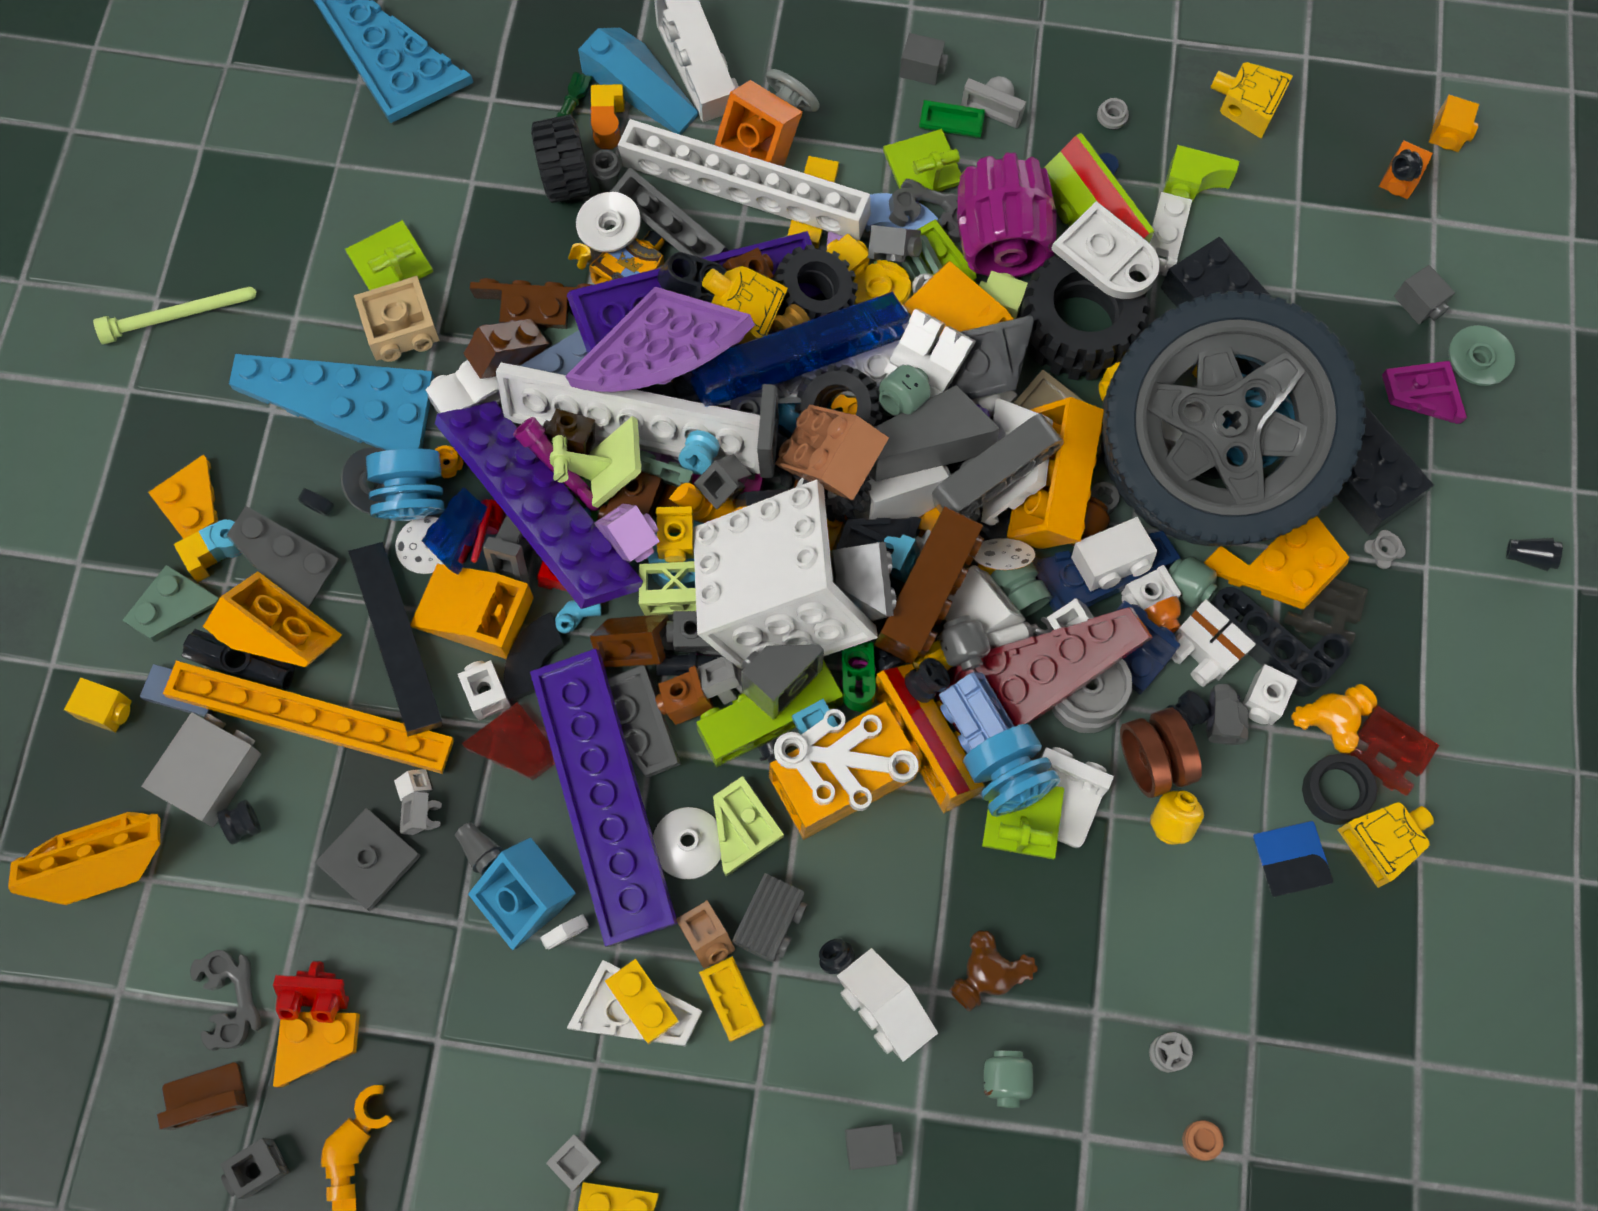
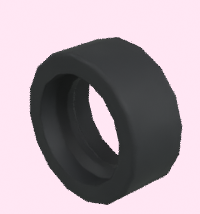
(1360, 773)

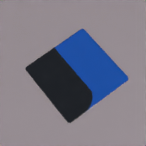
(1293, 859)

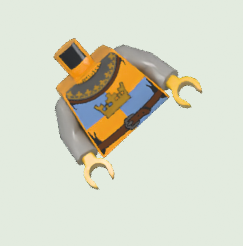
(630, 260)

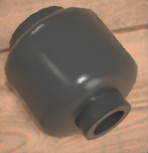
(964, 643)

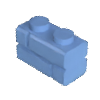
(974, 710)

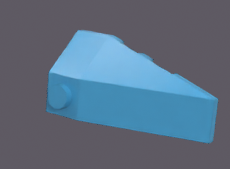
(620, 58)

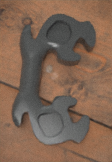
(904, 204)
(218, 967)

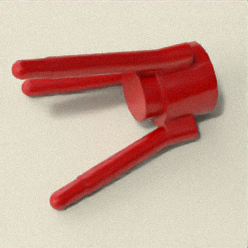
(490, 524)

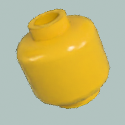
(1177, 817)

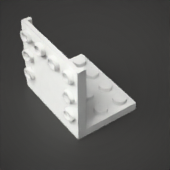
(770, 579)

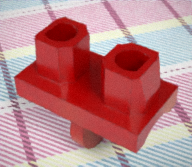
(310, 989)

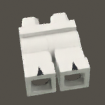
(917, 344)

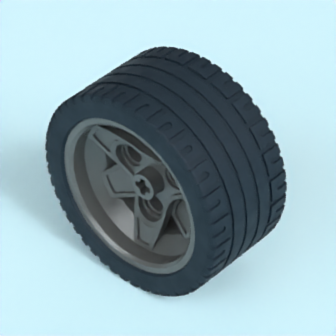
(1295, 359)

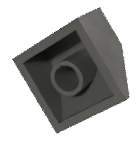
(780, 674)

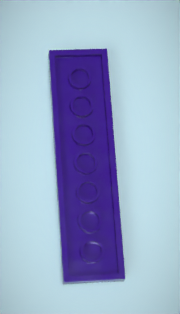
(605, 304)
(538, 505)
(603, 798)

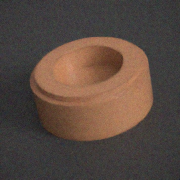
(1202, 1140)

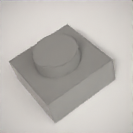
(573, 1162)

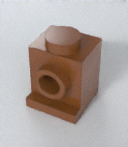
(683, 697)

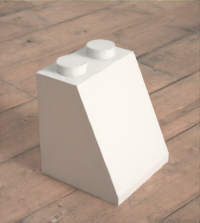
(902, 495)

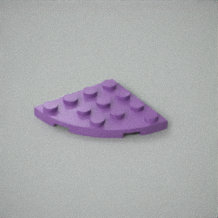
(659, 342)

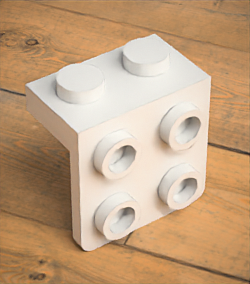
(1083, 791)

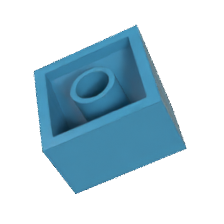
(521, 892)

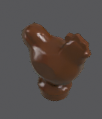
(989, 972)

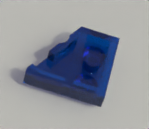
(455, 528)

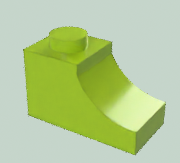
(1197, 171)

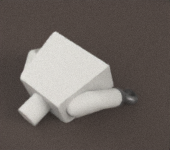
(987, 603)

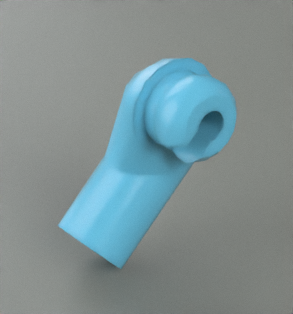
(572, 614)

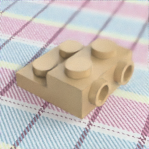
(396, 319)

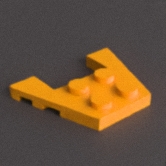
(1290, 568)

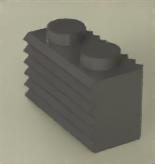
(769, 919)

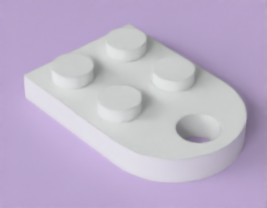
(1107, 252)

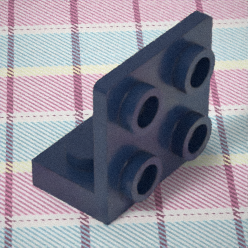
(1152, 656)

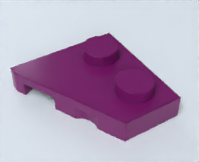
(1426, 390)

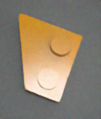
(311, 1045)

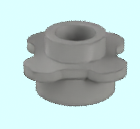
(1389, 541)

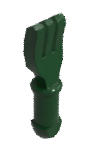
(577, 89)

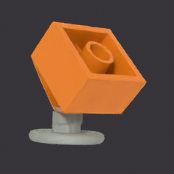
(765, 122)

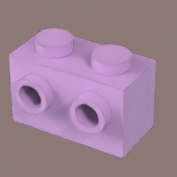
(629, 532)

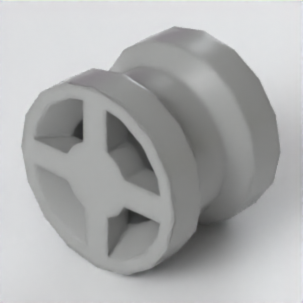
(1175, 1047)

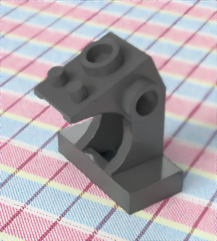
(506, 552)

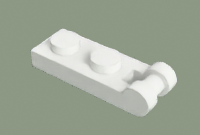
(1169, 228)

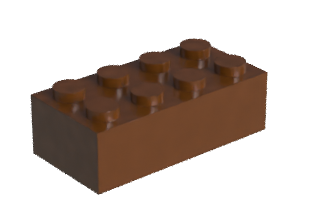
(925, 592)

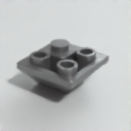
(864, 578)

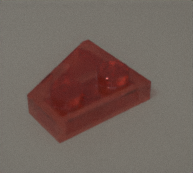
(513, 743)

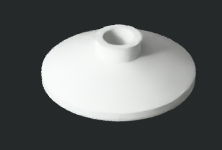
(608, 210)
(689, 861)

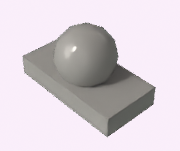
(996, 99)

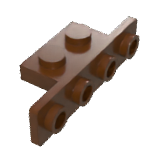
(522, 300)

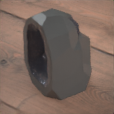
(1228, 717)

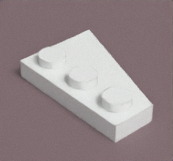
(603, 1014)

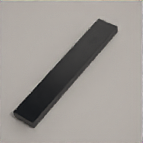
(395, 639)

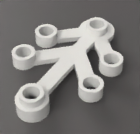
(838, 758)

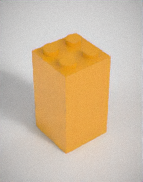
(797, 794)

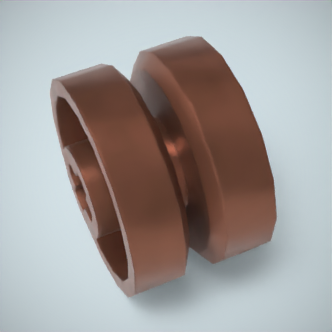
(1160, 752)

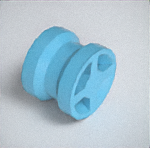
(699, 451)

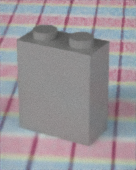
(203, 768)

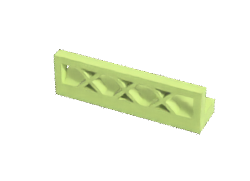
(666, 599)

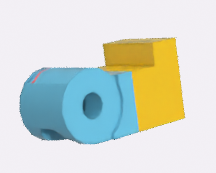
(206, 548)

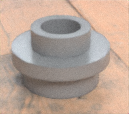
(1116, 107)

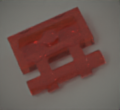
(1399, 743)

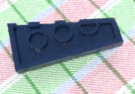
(1067, 583)

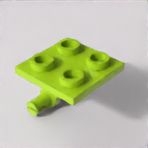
(925, 160)
(388, 257)
(1029, 830)

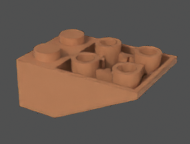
(832, 449)

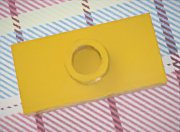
(731, 999)

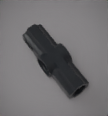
(212, 653)

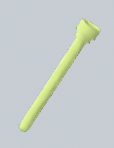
(110, 328)

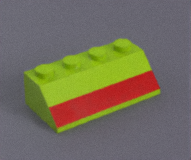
(1081, 179)

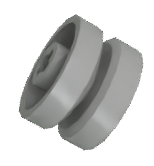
(1101, 706)

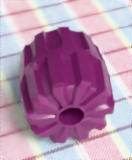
(1006, 215)

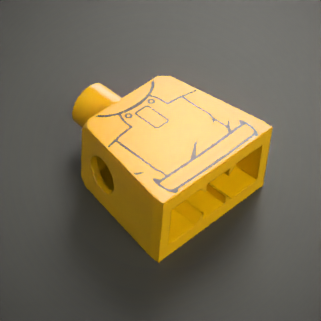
(1251, 95)
(748, 293)
(1388, 840)

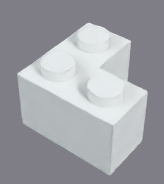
(886, 1005)

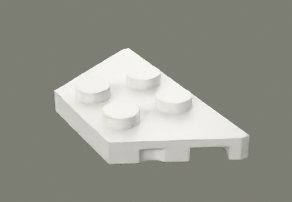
(1007, 418)

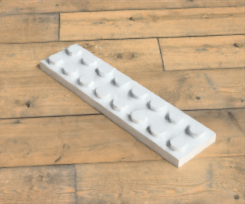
(662, 419)

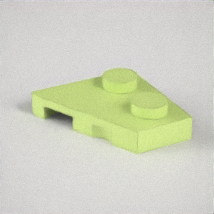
(742, 825)

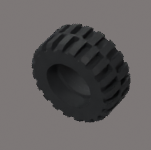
(1070, 349)

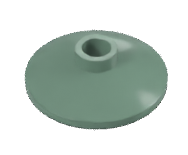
(1489, 347)

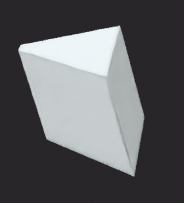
(412, 781)

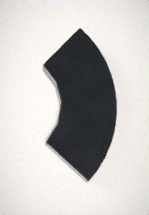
(530, 653)

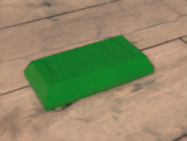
(952, 119)

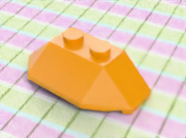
(88, 859)

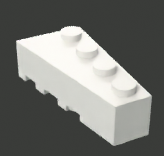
(695, 55)

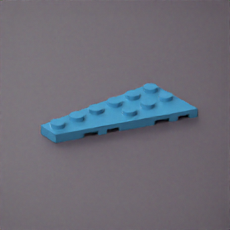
(391, 57)
(356, 401)

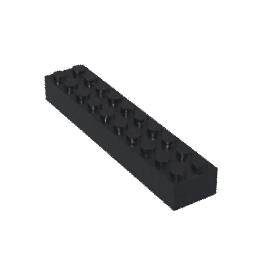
(1385, 476)

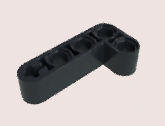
(693, 272)
(1276, 636)

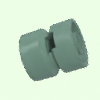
(1023, 588)

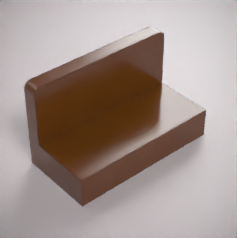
(630, 640)
(202, 1097)

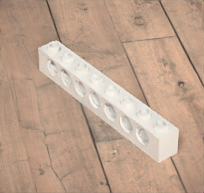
(745, 179)

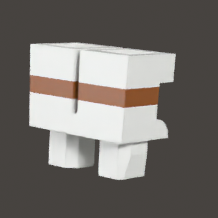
(1213, 658)

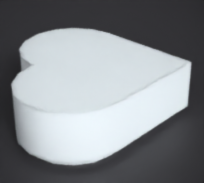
(564, 932)

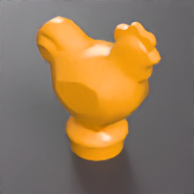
(1338, 715)

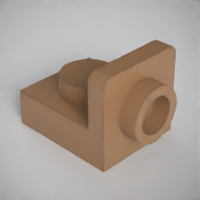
(706, 934)

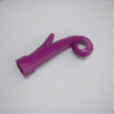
(532, 435)

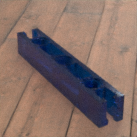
(800, 349)

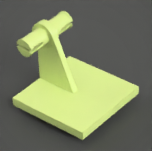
(608, 465)

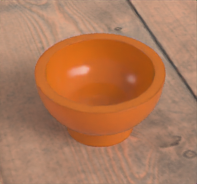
(1166, 613)

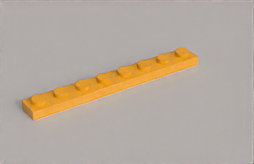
(307, 717)

